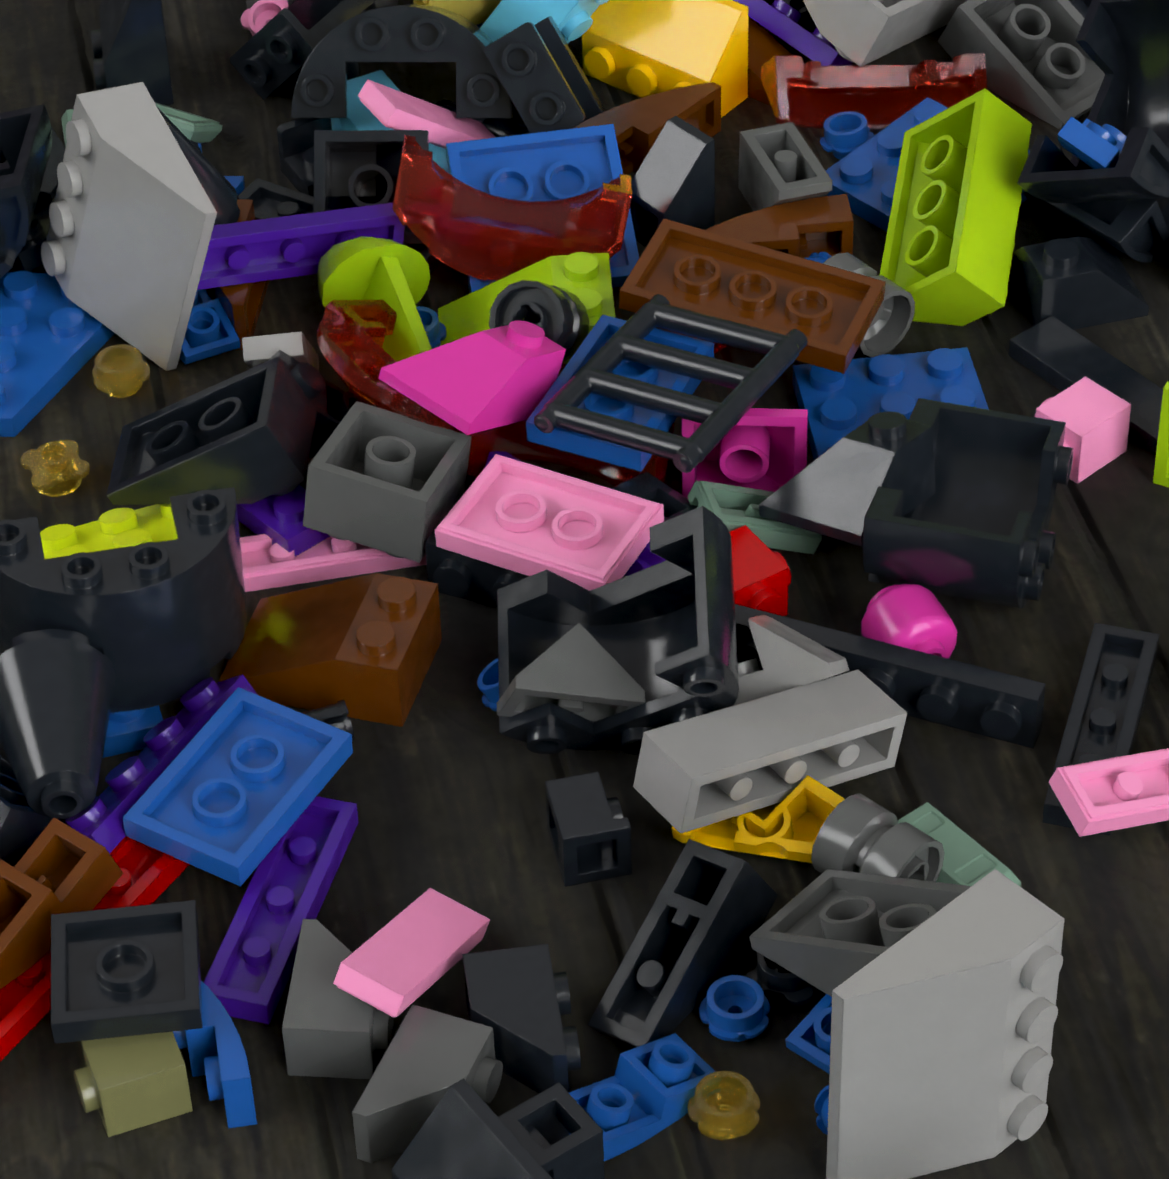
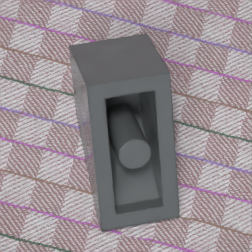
(779, 167)
(324, 1026)
(414, 1075)

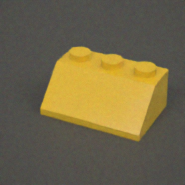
(669, 46)

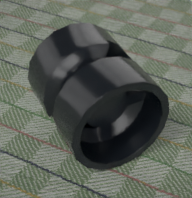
(547, 306)

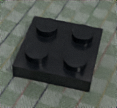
(125, 972)

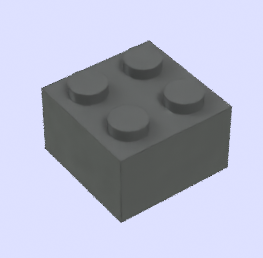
(385, 480)

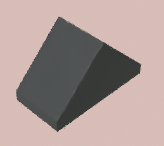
(576, 677)

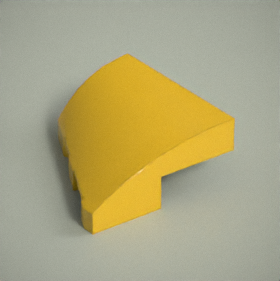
(775, 831)

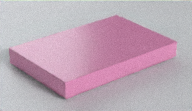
(549, 522)

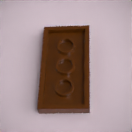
(757, 289)

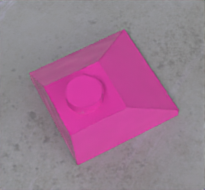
(481, 378)
(756, 453)

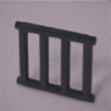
(715, 417)

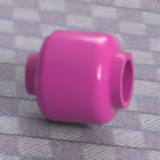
(910, 619)

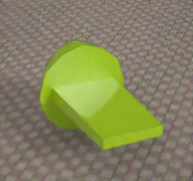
(380, 271)

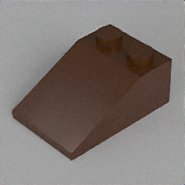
(344, 641)

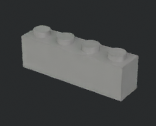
(766, 747)

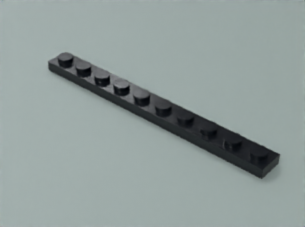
(917, 681)

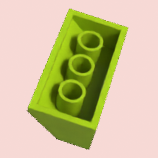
(957, 210)

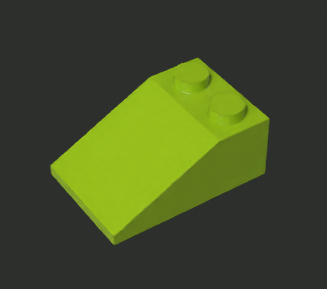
(579, 273)

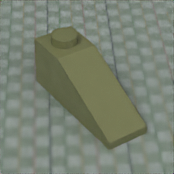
(133, 1080)

